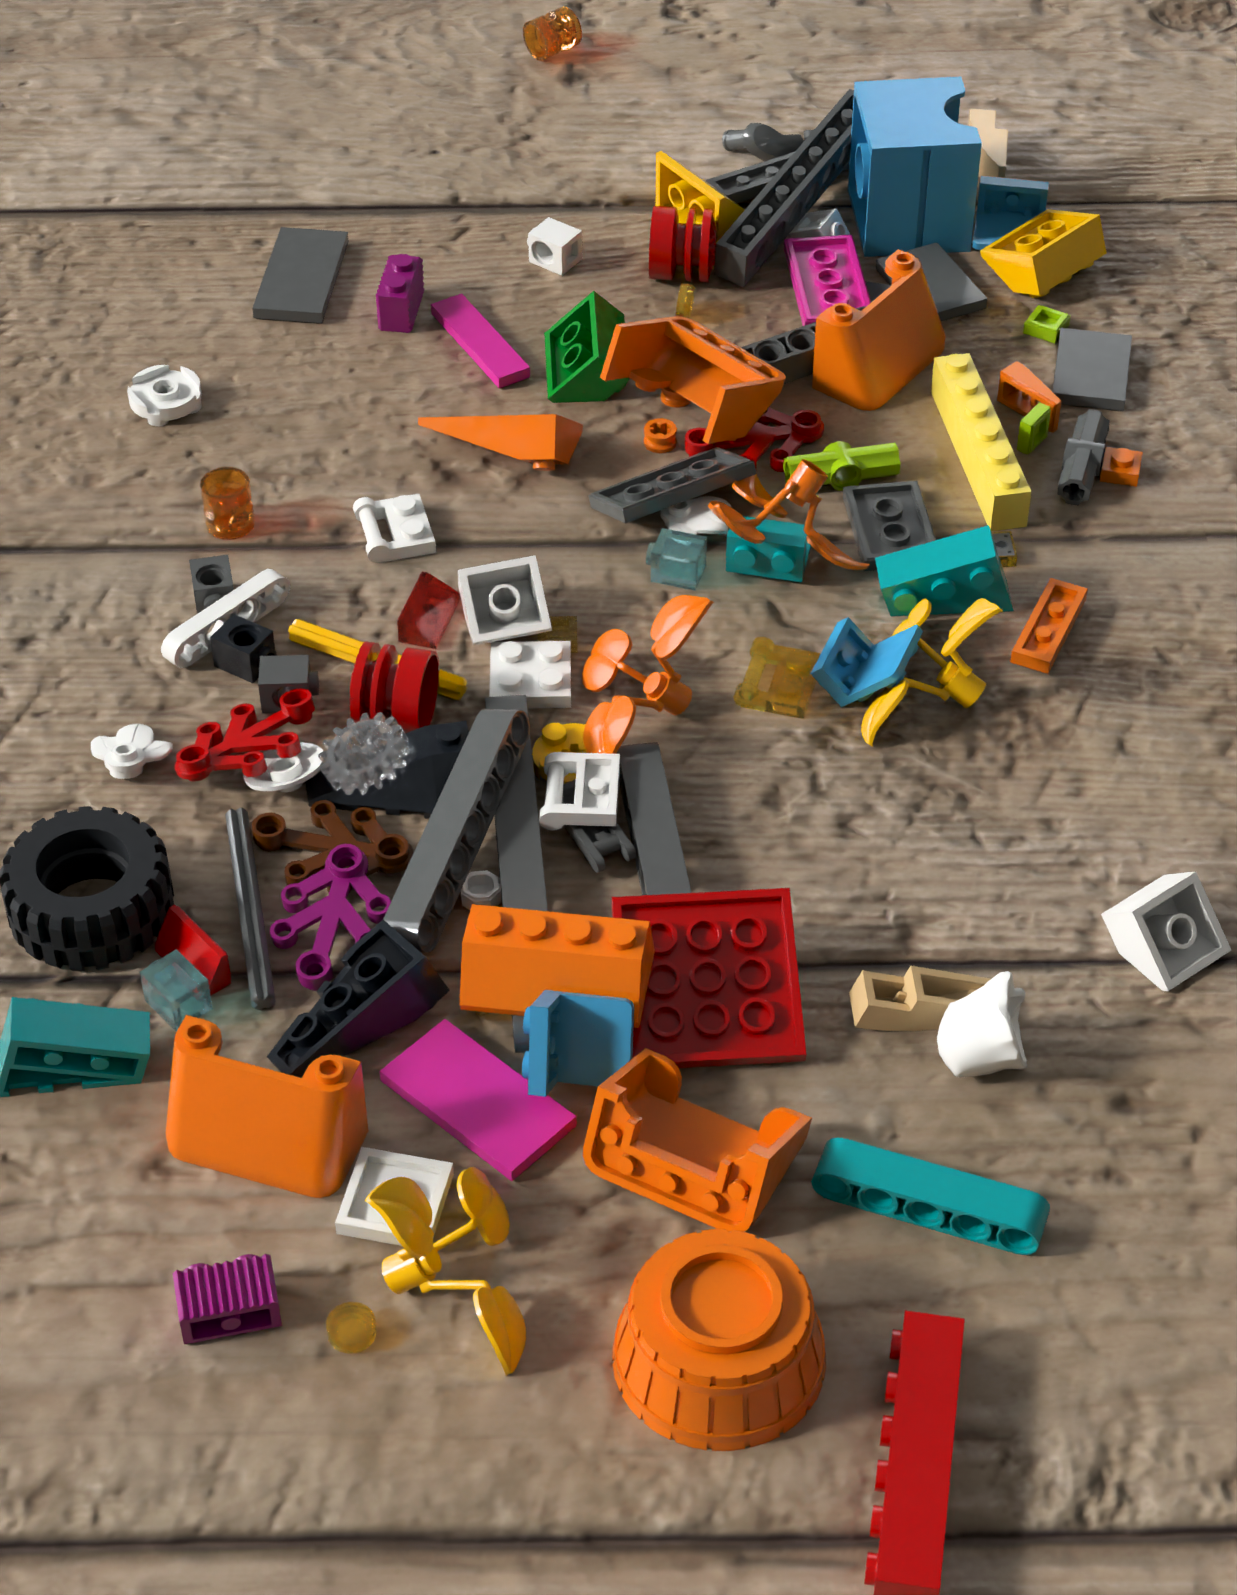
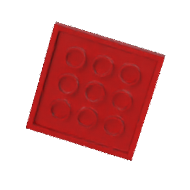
(720, 978)

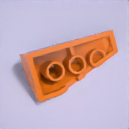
(530, 438)

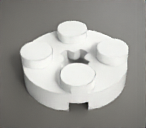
(180, 397)

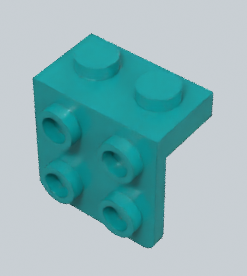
(780, 555)

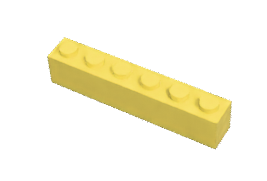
(980, 442)

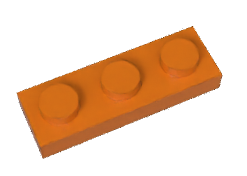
(1049, 625)

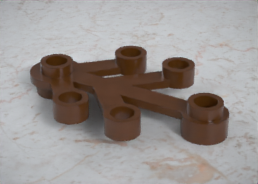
(385, 853)

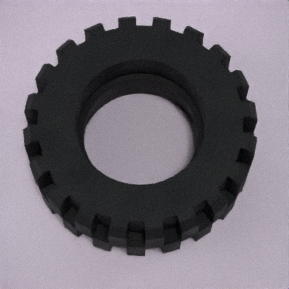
(92, 927)

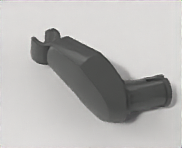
(763, 141)

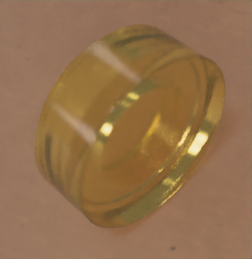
(685, 300)
(351, 1327)

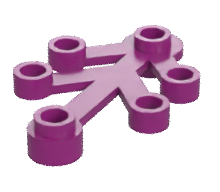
(329, 910)

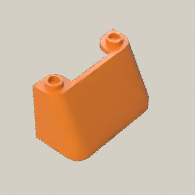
(878, 350)
(262, 1120)
(685, 1153)

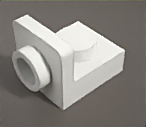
(820, 224)

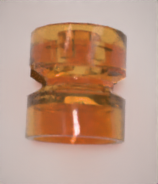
(552, 33)
(227, 503)

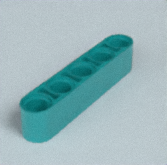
(931, 1196)

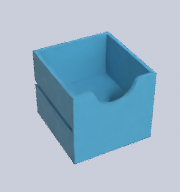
(912, 166)

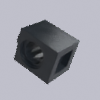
(239, 647)

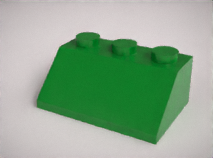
(578, 350)

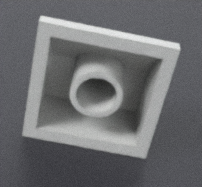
(503, 600)
(1168, 929)

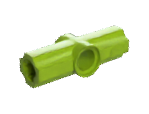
(850, 465)

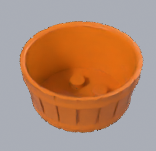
(719, 1342)

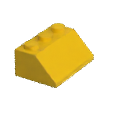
(685, 190)
(1046, 251)

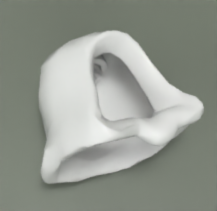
(983, 1030)

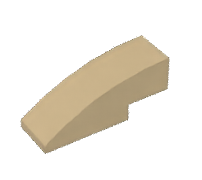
(993, 143)
(908, 1001)

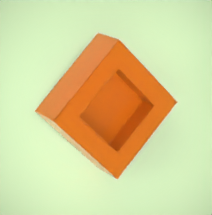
(1121, 466)

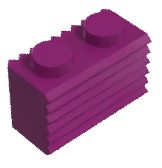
(400, 293)
(226, 1298)

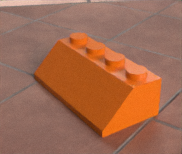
(522, 952)

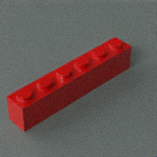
(920, 1456)

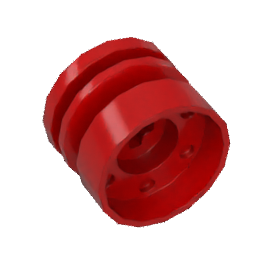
(681, 244)
(387, 687)

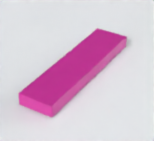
(480, 340)

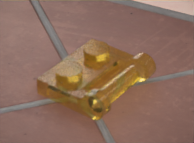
(790, 685)

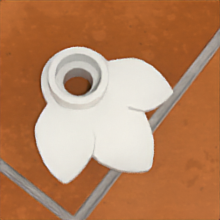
(694, 517)
(129, 750)

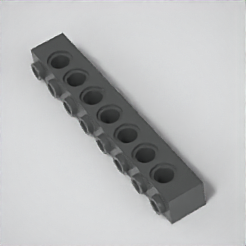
(786, 197)

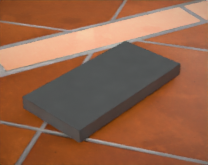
(300, 275)
(671, 484)

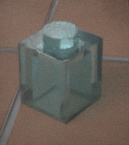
(677, 559)
(175, 989)

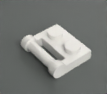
(406, 524)
(594, 790)

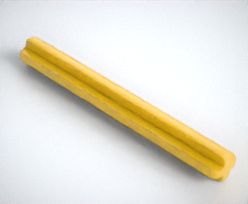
(347, 649)

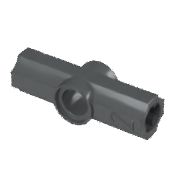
(1083, 457)

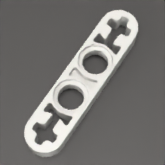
(190, 640)

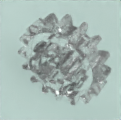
(364, 753)

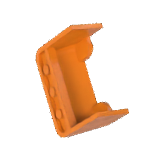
(697, 366)

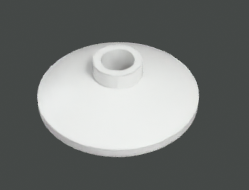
(287, 773)

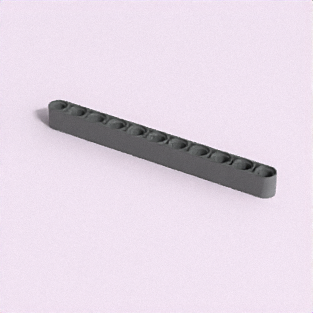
(519, 842)

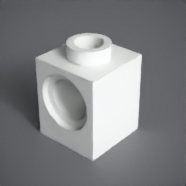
(555, 246)

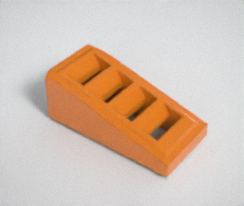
(1022, 391)

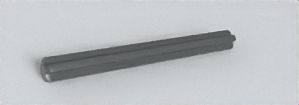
(250, 909)

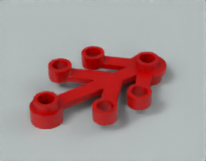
(799, 428)
(199, 760)

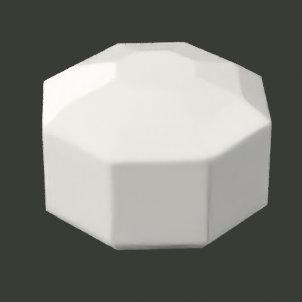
(481, 889)

